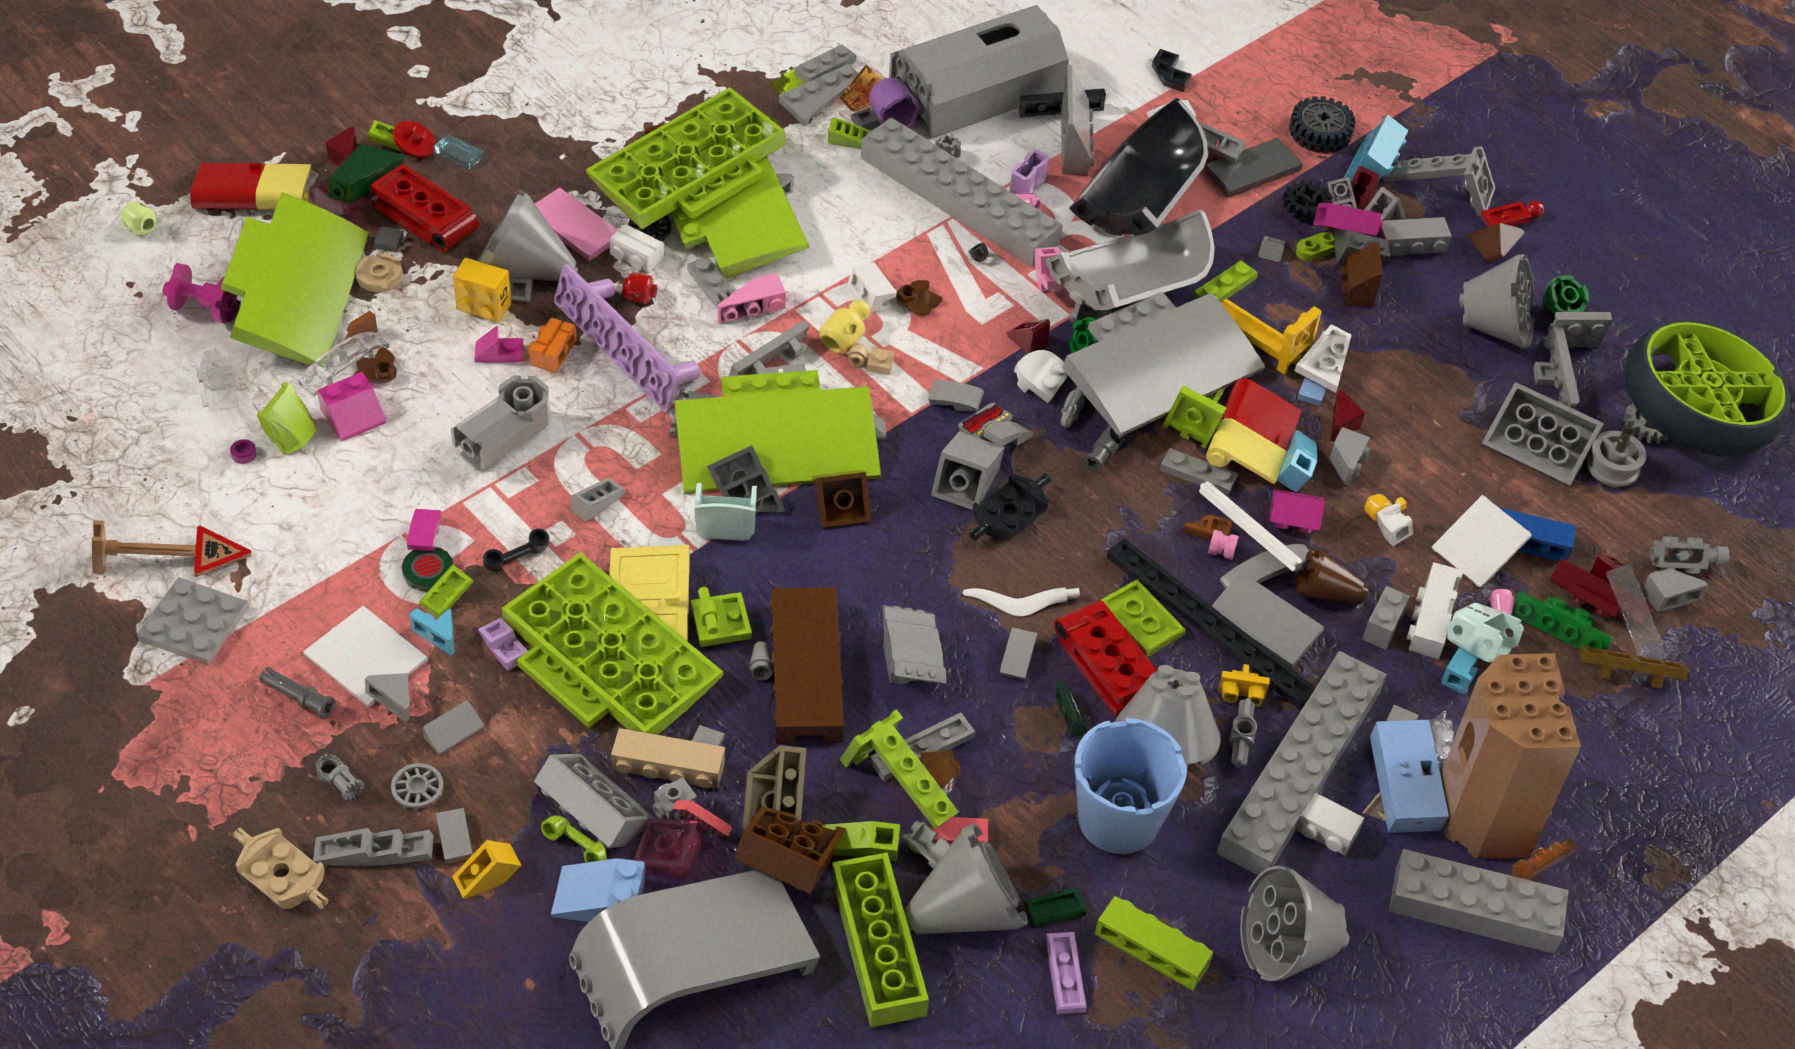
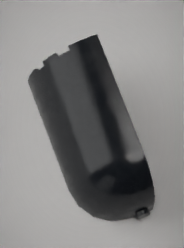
(1145, 174)

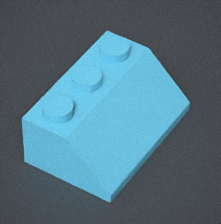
(1379, 148)

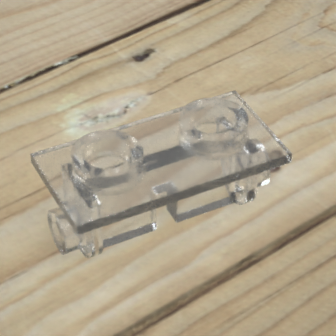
(1442, 733)

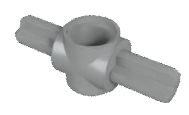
(1243, 733)

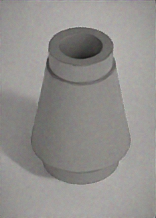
(761, 662)

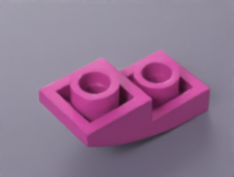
(423, 529)

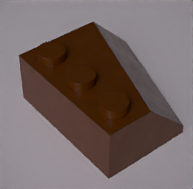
(788, 847)

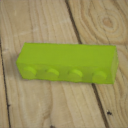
(1154, 942)

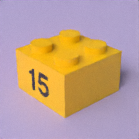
(482, 289)

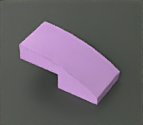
(502, 643)

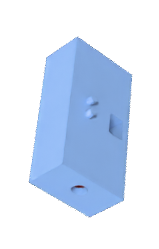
(1409, 776)

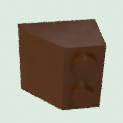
(1362, 276)
(842, 498)

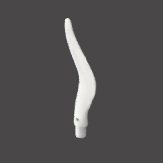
(1023, 606)

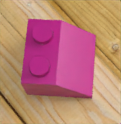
(351, 406)
(1296, 510)

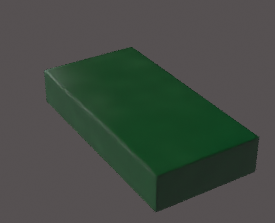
(1055, 907)

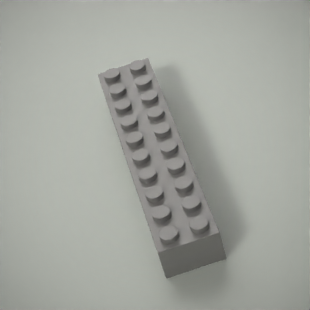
(960, 191)
(1301, 764)

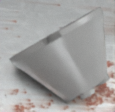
(1501, 302)
(1180, 707)
(1289, 925)

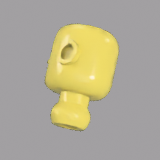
(844, 327)

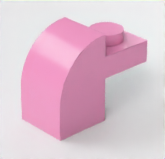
(1043, 274)

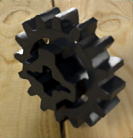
(1304, 198)

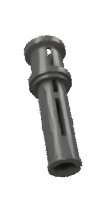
(305, 696)

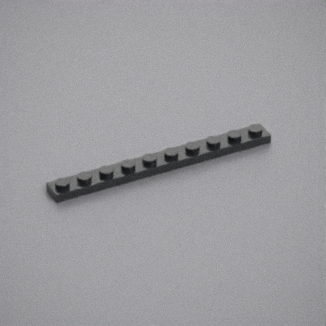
(1211, 622)

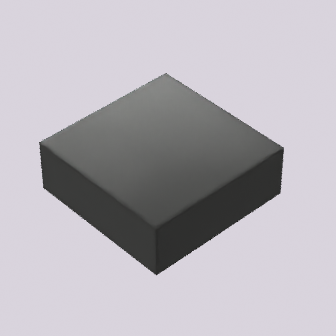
(865, 119)
(388, 239)

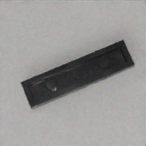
(1051, 103)

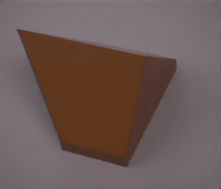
(1495, 240)

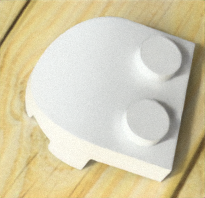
(1041, 373)

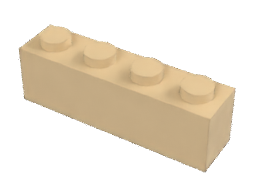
(668, 758)

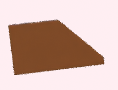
(1206, 526)

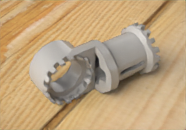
(339, 777)

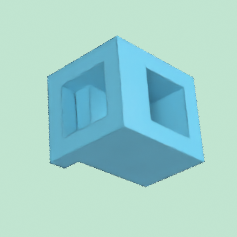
(1460, 671)

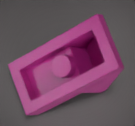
(495, 349)

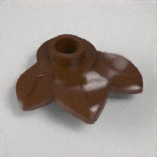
(918, 297)
(378, 368)

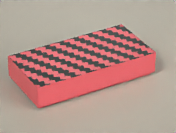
(706, 819)

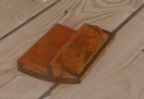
(1543, 859)

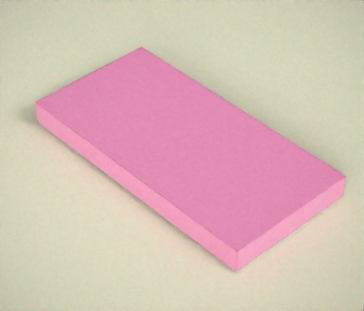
(576, 224)

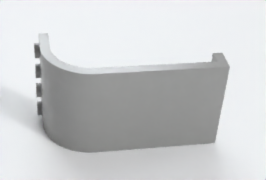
(686, 944)

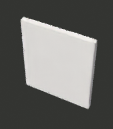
(1481, 541)

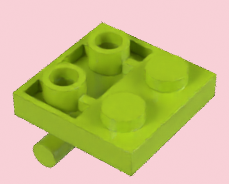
(720, 618)

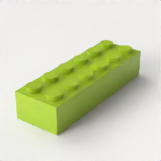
(879, 940)

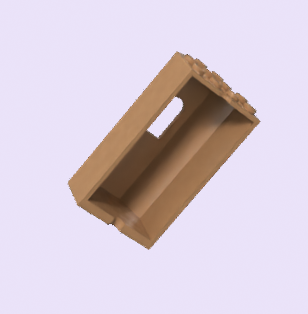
(1509, 757)

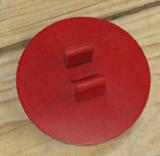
(413, 139)

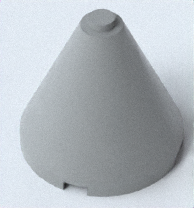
(527, 244)
(966, 891)

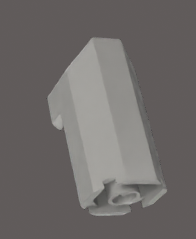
(504, 422)

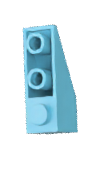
(1298, 462)

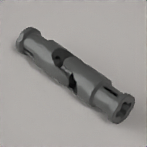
(1103, 449)

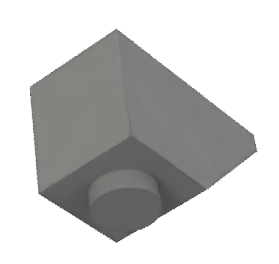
(1672, 589)

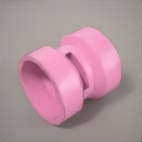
(1223, 544)

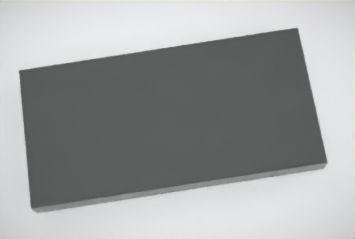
(1254, 167)

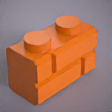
(552, 345)

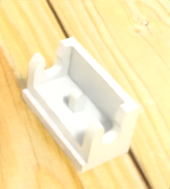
(871, 286)

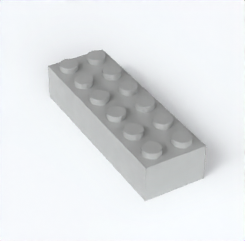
(1479, 901)

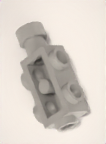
(1679, 557)

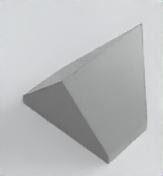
(1386, 204)

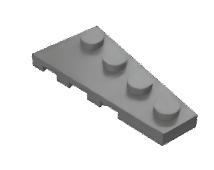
(816, 94)

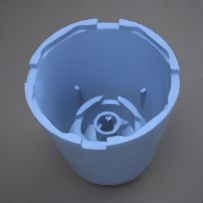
(1126, 783)

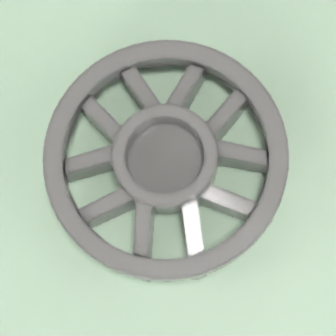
(417, 786)

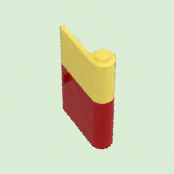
(247, 185)
(1254, 430)

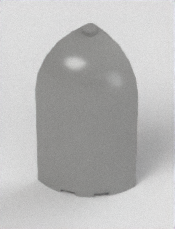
(1137, 265)

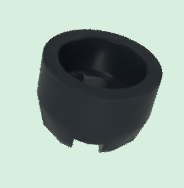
(979, 252)

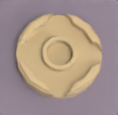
(379, 273)

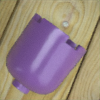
(895, 100)

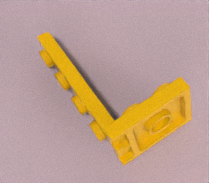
(1283, 347)

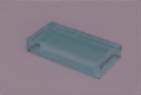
(458, 151)

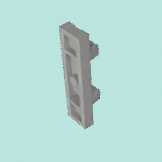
(1228, 147)
(786, 342)

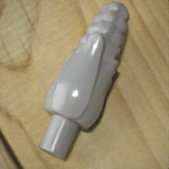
(1073, 405)

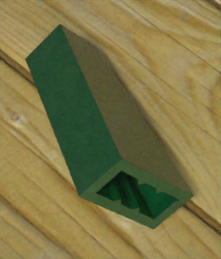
(359, 171)

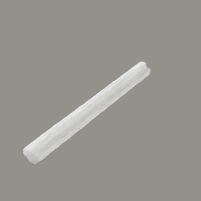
(1251, 526)

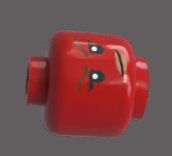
(639, 288)

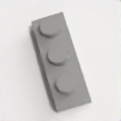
(825, 63)
(1197, 471)

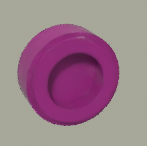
(243, 451)

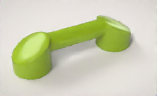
(557, 826)

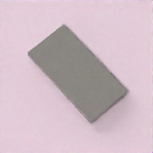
(1268, 619)

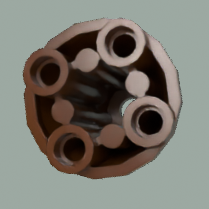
(1329, 580)

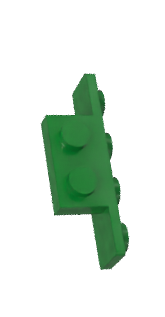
(1560, 621)

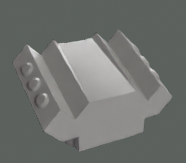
(912, 646)

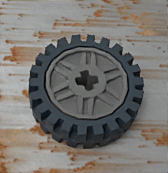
(1322, 124)

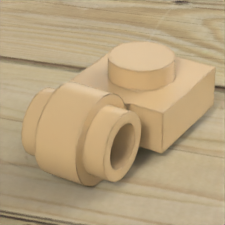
(877, 360)

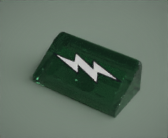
(1070, 709)

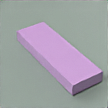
(1065, 973)

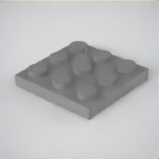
(193, 621)

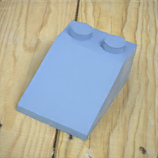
(595, 886)

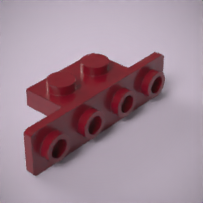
(1587, 589)

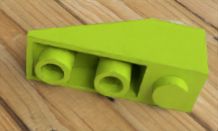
(868, 839)

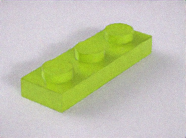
(1228, 282)

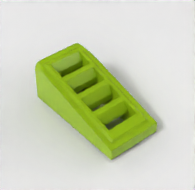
(844, 133)

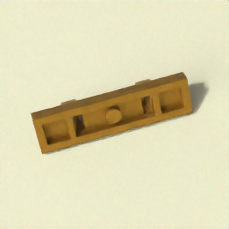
(1655, 667)

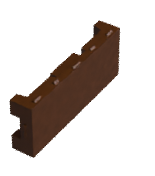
(806, 664)

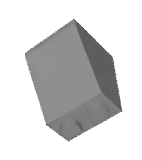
(966, 470)

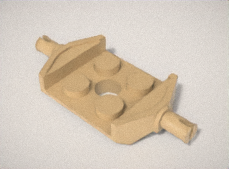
(272, 852)

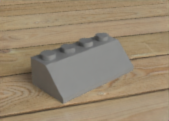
(592, 799)

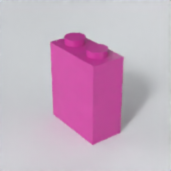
(1348, 218)

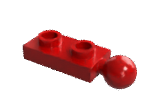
(1512, 214)

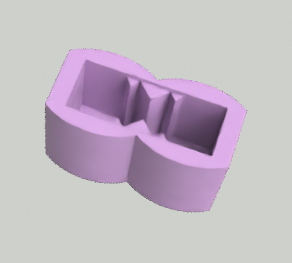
(1029, 173)

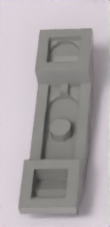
(1264, 566)

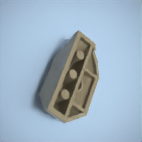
(776, 783)

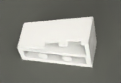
(1434, 611)

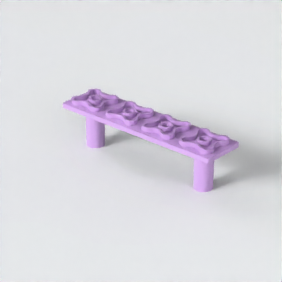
(618, 339)

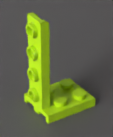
(1195, 414)
(904, 766)

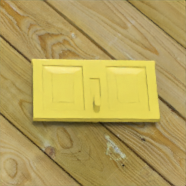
(657, 579)

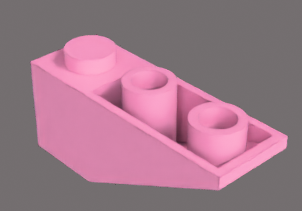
(755, 298)

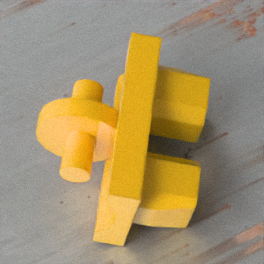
(1243, 684)

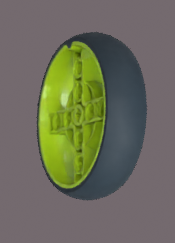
(1703, 394)

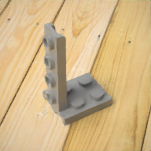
(1473, 167)
(1569, 331)

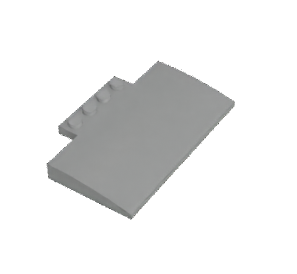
(1155, 350)

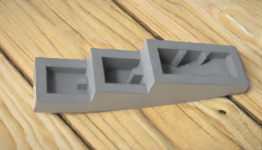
(369, 849)

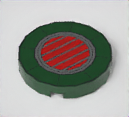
(425, 568)

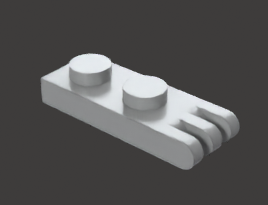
(710, 280)

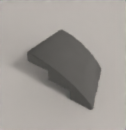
(738, 474)

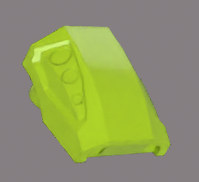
(287, 420)

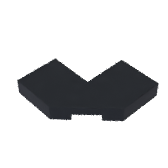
(1164, 67)

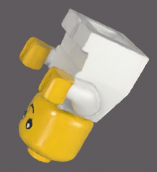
(1392, 523)

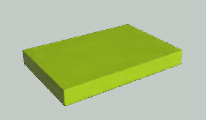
(1144, 617)

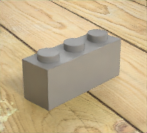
(1416, 236)

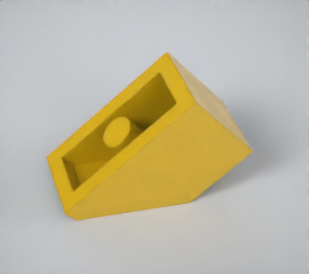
(486, 868)

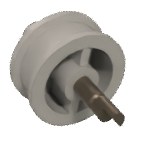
(1616, 457)

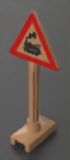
(210, 550)

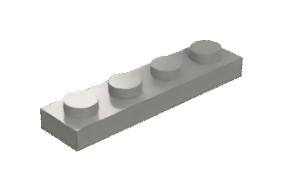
(936, 738)

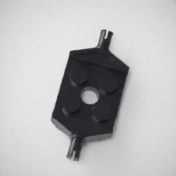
(1019, 495)

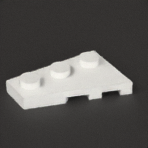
(1326, 358)

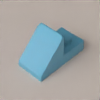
(437, 632)

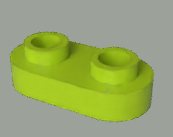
(1316, 246)

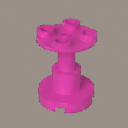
(180, 287)

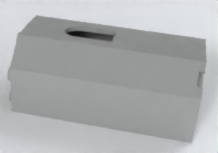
(982, 69)

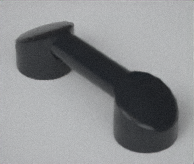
(537, 543)

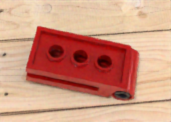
(423, 208)
(1104, 653)

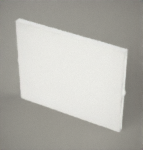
(362, 648)

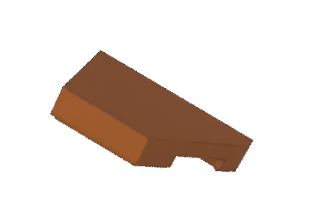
(362, 324)

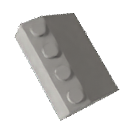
(1076, 127)
(1543, 434)

